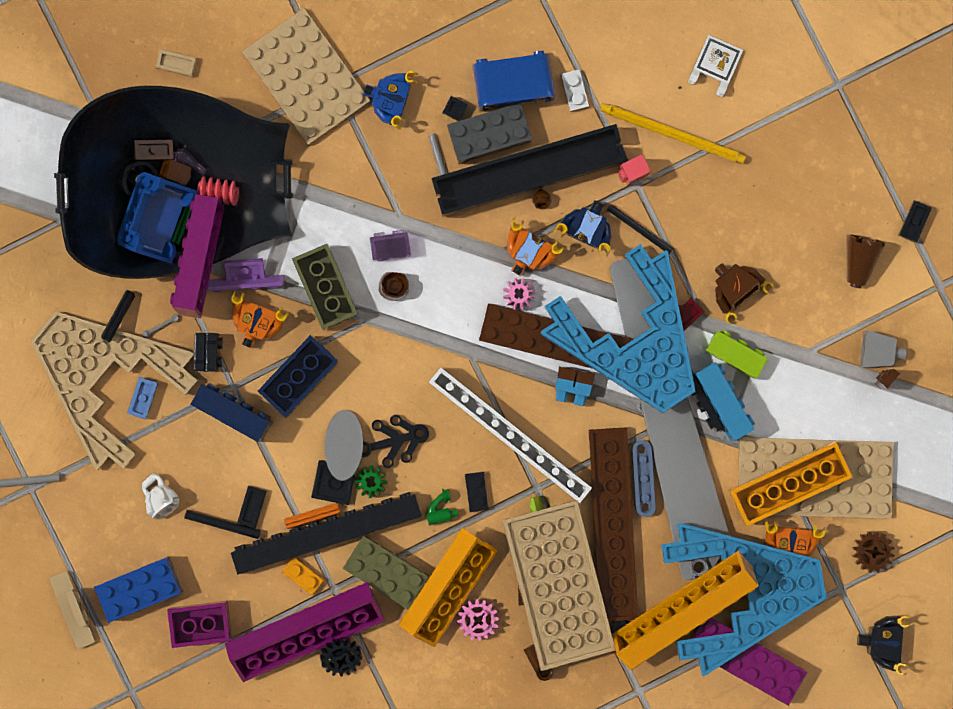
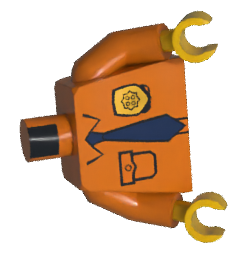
(255, 320)
(793, 539)

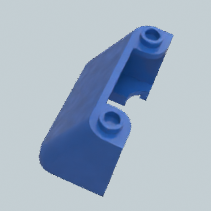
(513, 80)
(153, 216)

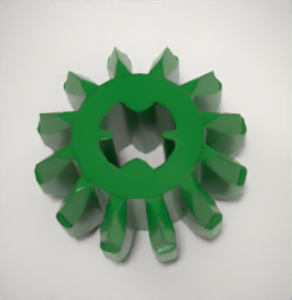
(377, 480)

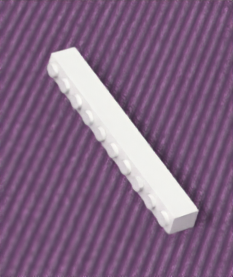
(510, 435)

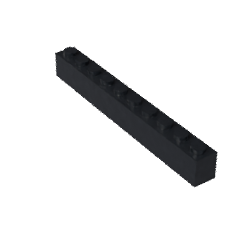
(325, 534)

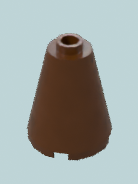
(861, 258)

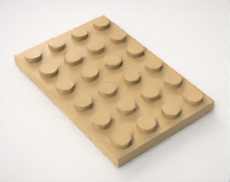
(306, 76)

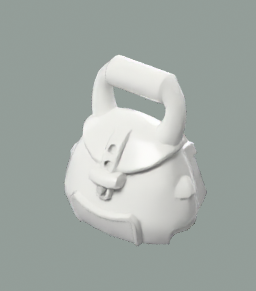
(161, 499)

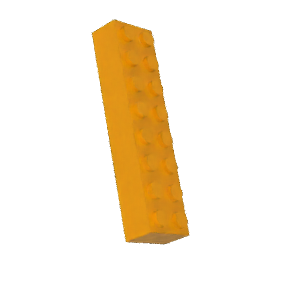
(684, 610)

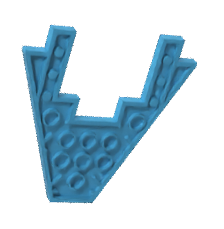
(651, 365)
(786, 590)

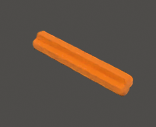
(311, 516)

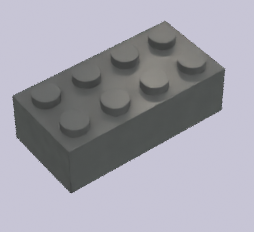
(489, 133)

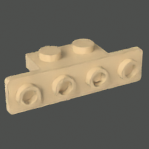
(72, 610)

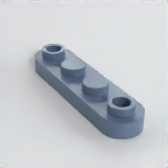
(643, 478)

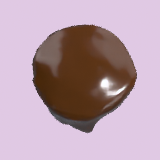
(393, 286)

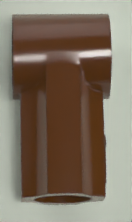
(532, 657)

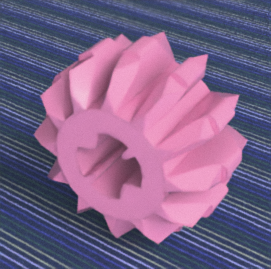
(526, 292)

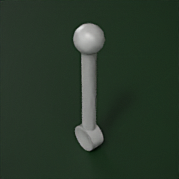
(174, 318)

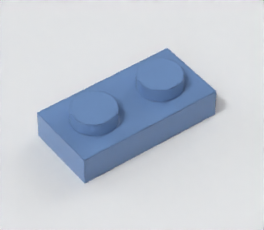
(142, 398)

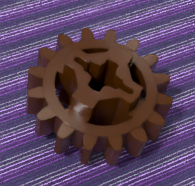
(874, 544)

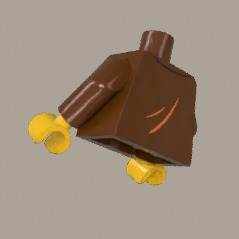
(737, 286)

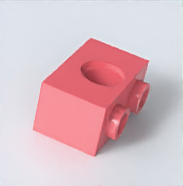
(633, 170)

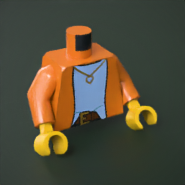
(529, 249)

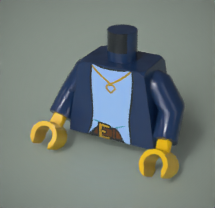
(588, 227)

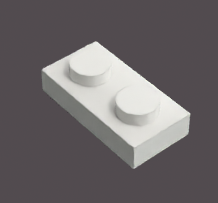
(574, 90)

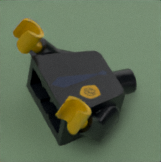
(885, 642)

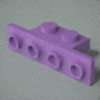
(245, 274)

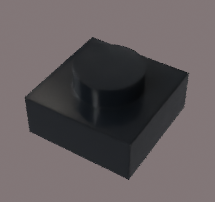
(455, 108)

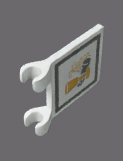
(716, 61)

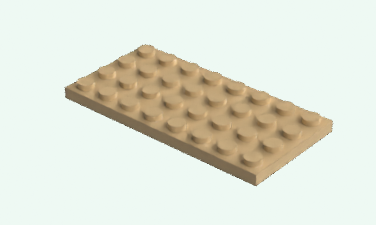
(859, 497)
(558, 585)

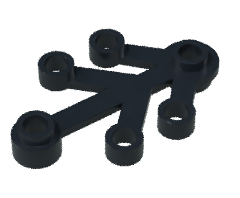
(397, 439)

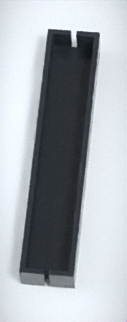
(529, 170)

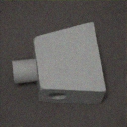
(879, 350)

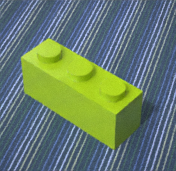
(736, 354)

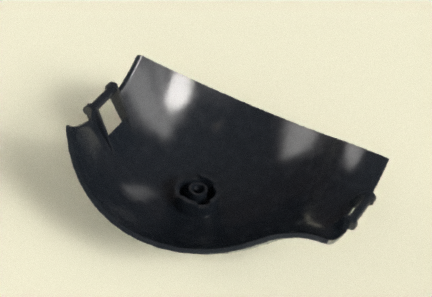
(102, 173)

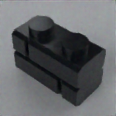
(207, 352)

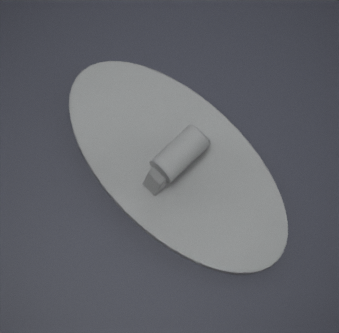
(343, 445)

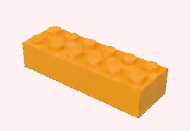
(790, 483)
(448, 587)

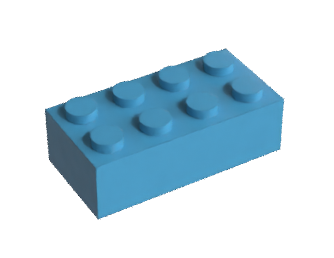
(724, 402)

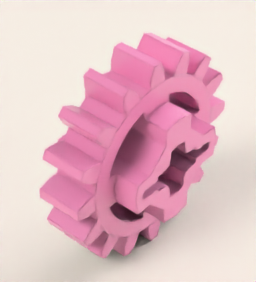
(471, 613)

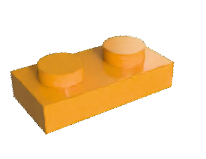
(302, 575)

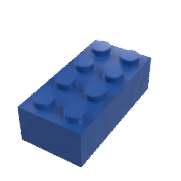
(138, 589)

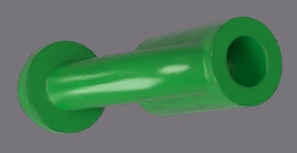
(443, 515)

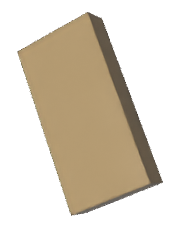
(176, 63)

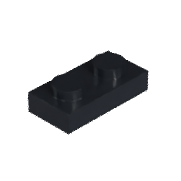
(914, 221)
(476, 491)

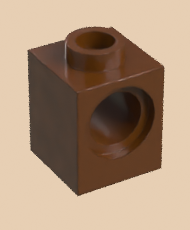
(175, 172)

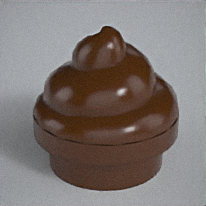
(542, 199)

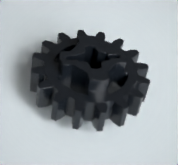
(341, 656)

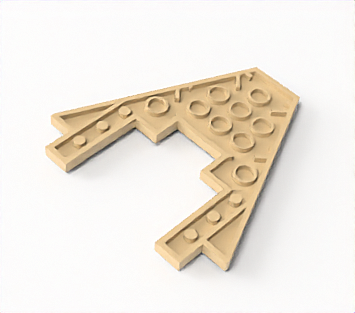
(78, 359)

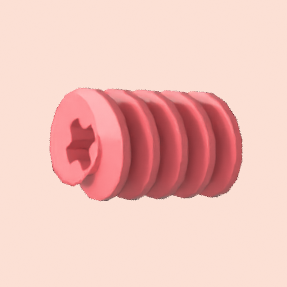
(223, 192)

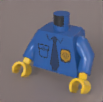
(391, 97)

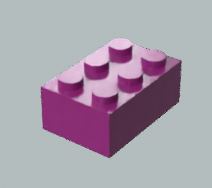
(199, 624)

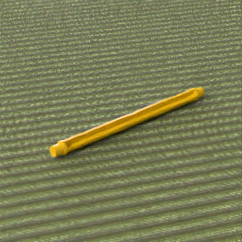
(672, 133)

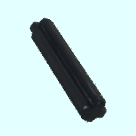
(118, 316)

